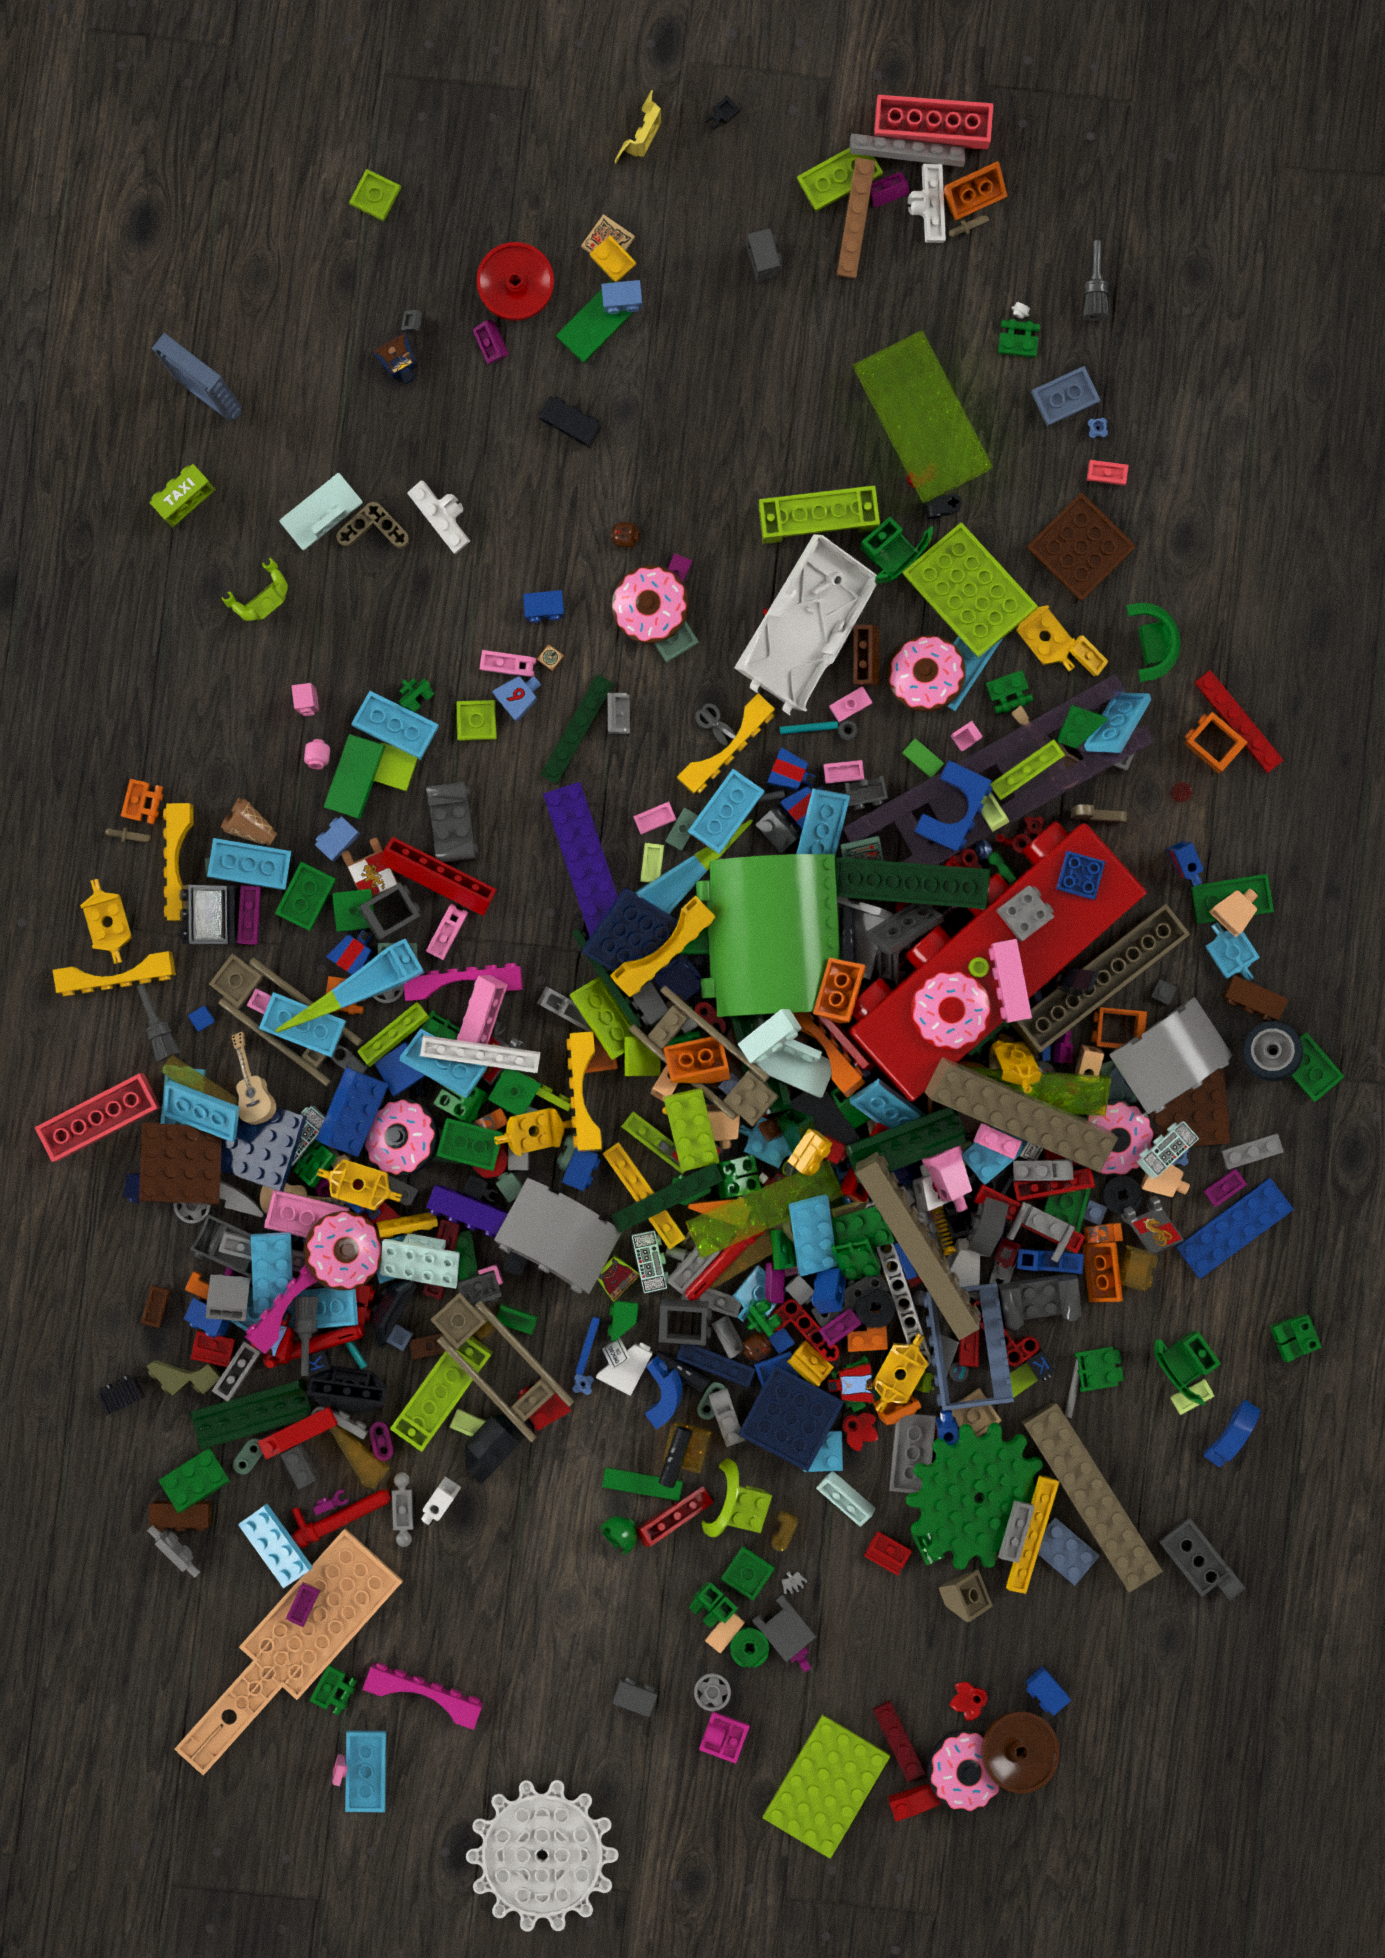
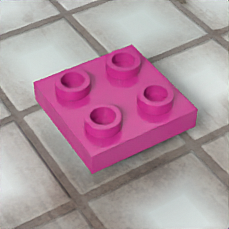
(724, 1737)

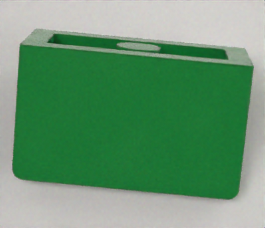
(517, 1318)

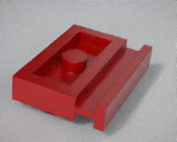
(213, 1350)
(887, 1553)

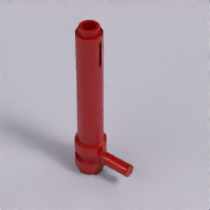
(717, 1267)
(319, 1343)
(314, 1531)

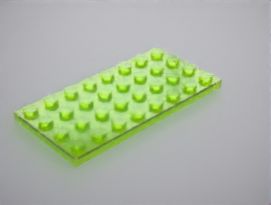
(922, 416)

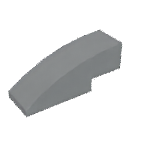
(563, 1007)
(239, 1200)

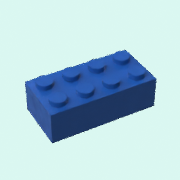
(352, 1111)

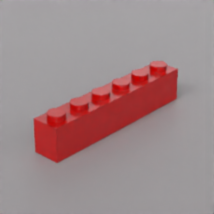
(437, 876)

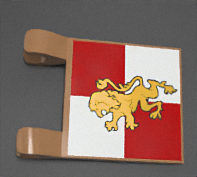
(369, 872)

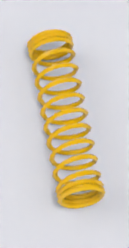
(948, 1250)

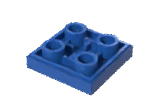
(1080, 875)
(396, 1073)

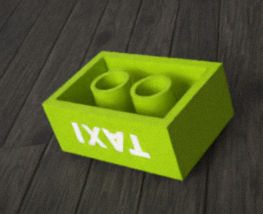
(182, 495)

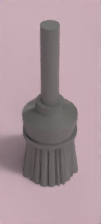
(1096, 290)
(158, 1030)
(305, 1325)

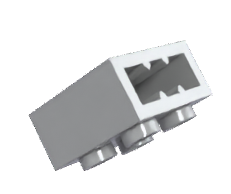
(1025, 913)
(227, 1297)

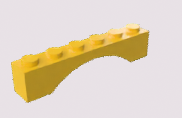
(698, 773)
(178, 822)
(153, 966)
(636, 973)
(582, 1050)

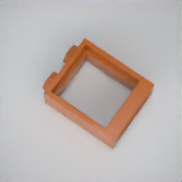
(1204, 755)
(1140, 1024)

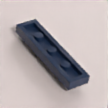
(716, 1364)

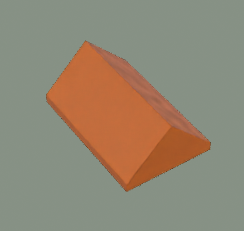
(975, 191)
(839, 990)
(1102, 1272)

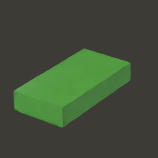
(923, 758)

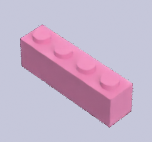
(1011, 981)
(482, 1010)

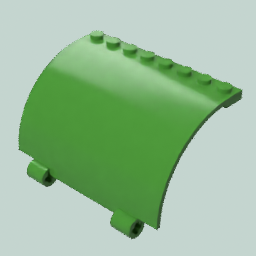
(769, 931)

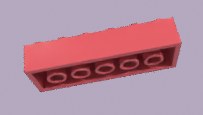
(934, 121)
(98, 1117)

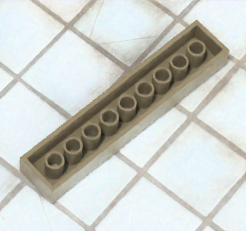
(1116, 968)
(1020, 1114)
(918, 1246)
(1091, 1496)

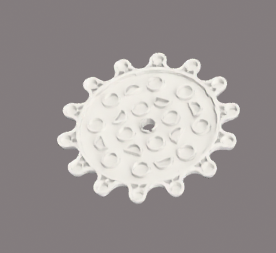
(536, 1885)

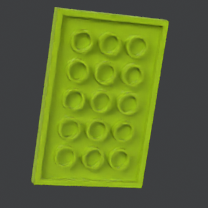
(970, 590)
(826, 1786)

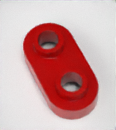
(711, 1016)

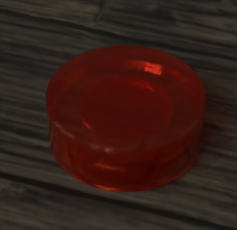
(1181, 792)

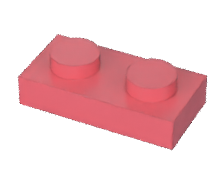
(1107, 472)

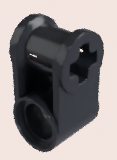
(939, 506)

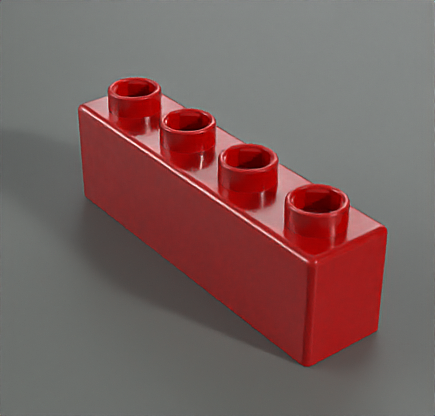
(884, 1014)

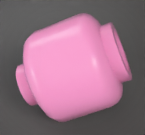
(317, 754)

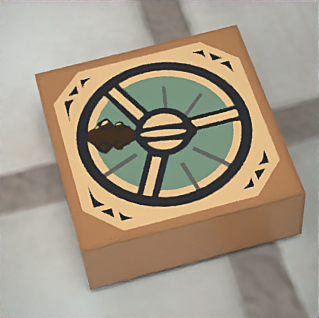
(550, 657)

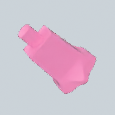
(949, 1176)

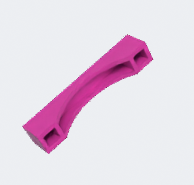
(425, 985)
(266, 1331)
(385, 1681)

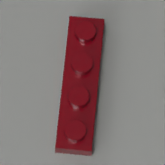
(450, 1232)
(898, 1741)

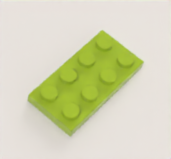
(832, 178)
(603, 1016)
(691, 1129)

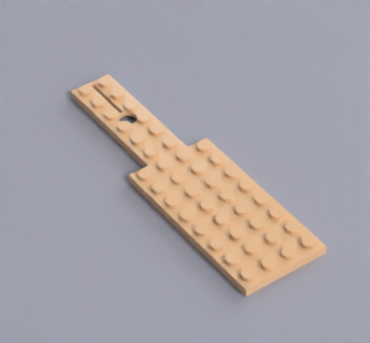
(293, 1656)

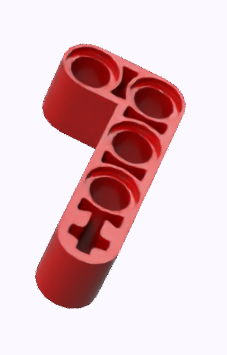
(806, 1331)
(1018, 1346)

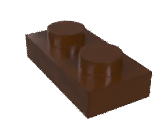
(770, 1129)

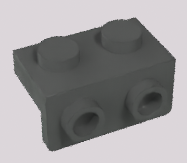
(779, 828)
(480, 1287)

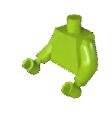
(265, 601)

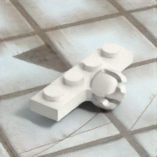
(930, 203)
(441, 515)

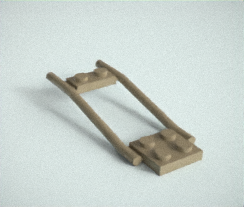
(237, 982)
(748, 1098)
(458, 1323)

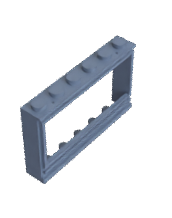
(197, 377)
(995, 1346)

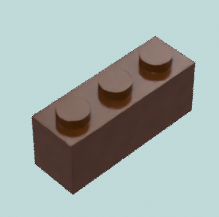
(866, 655)
(1254, 999)
(164, 1516)

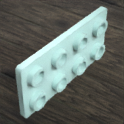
(321, 511)
(799, 1067)
(420, 1260)

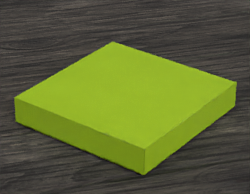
(375, 195)
(476, 720)
(395, 768)
(640, 1059)

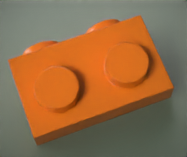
(895, 1411)

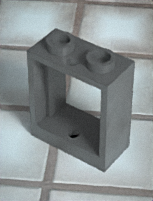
(372, 920)
(688, 1306)

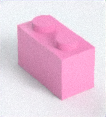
(305, 699)
(997, 1141)

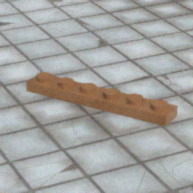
(855, 218)

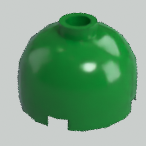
(620, 1533)

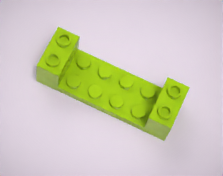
(818, 513)
(439, 1394)

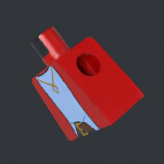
(284, 1345)
(854, 1383)

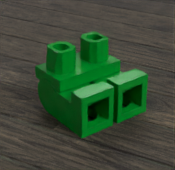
(462, 1107)
(732, 1184)
(1295, 1337)
(717, 1605)

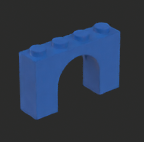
(974, 788)

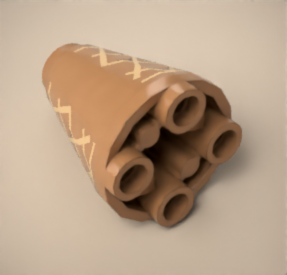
(248, 824)

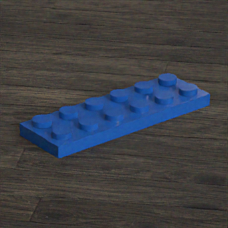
(1234, 1228)

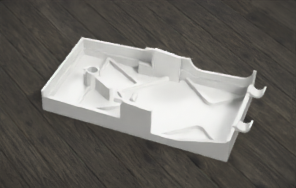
(807, 623)

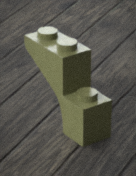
(176, 1378)

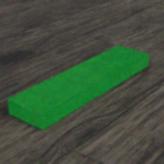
(640, 1484)

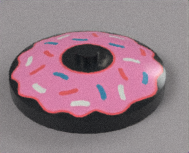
(1133, 1131)
(402, 1138)
(958, 1772)

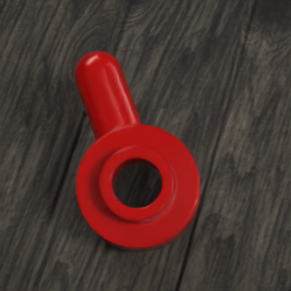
(1015, 843)

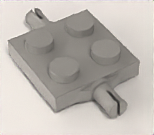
(178, 1554)

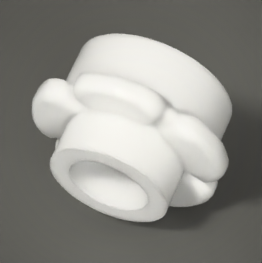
(1020, 310)

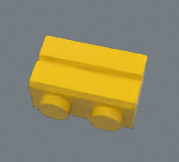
(810, 1152)

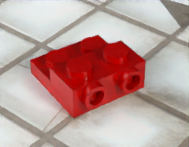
(549, 1411)

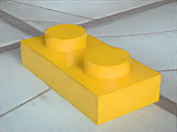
(1088, 655)

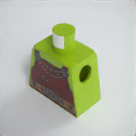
(617, 1277)

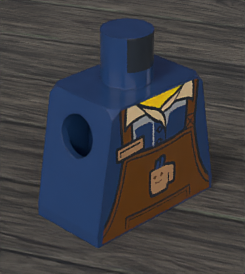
(397, 358)

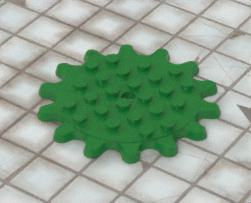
(954, 1479)

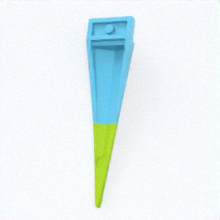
(676, 883)
(386, 971)

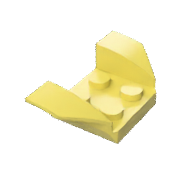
(645, 134)

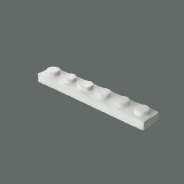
(480, 1054)

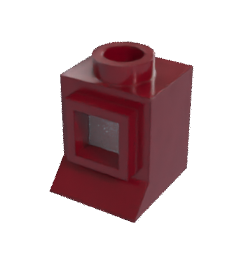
(1007, 1253)

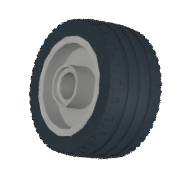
(1273, 1036)

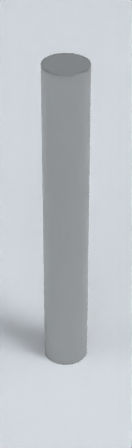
(1073, 1391)

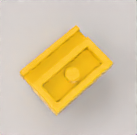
(612, 259)
(810, 1364)

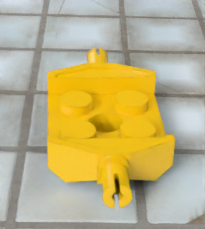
(1059, 643)
(95, 910)
(1016, 1062)
(547, 1134)
(375, 1186)
(900, 1357)

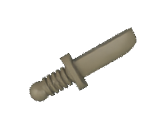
(965, 227)
(127, 835)

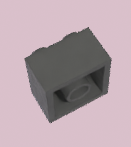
(764, 255)
(987, 1226)

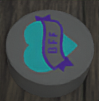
(958, 1373)

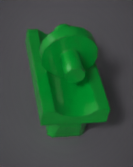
(409, 699)
(760, 1320)
(923, 1543)

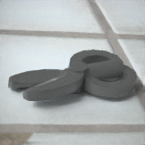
(717, 726)

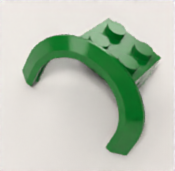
(891, 550)
(1158, 641)
(1186, 1361)

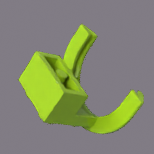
(743, 1506)

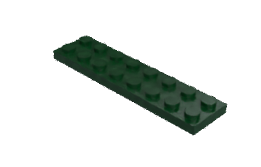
(912, 882)

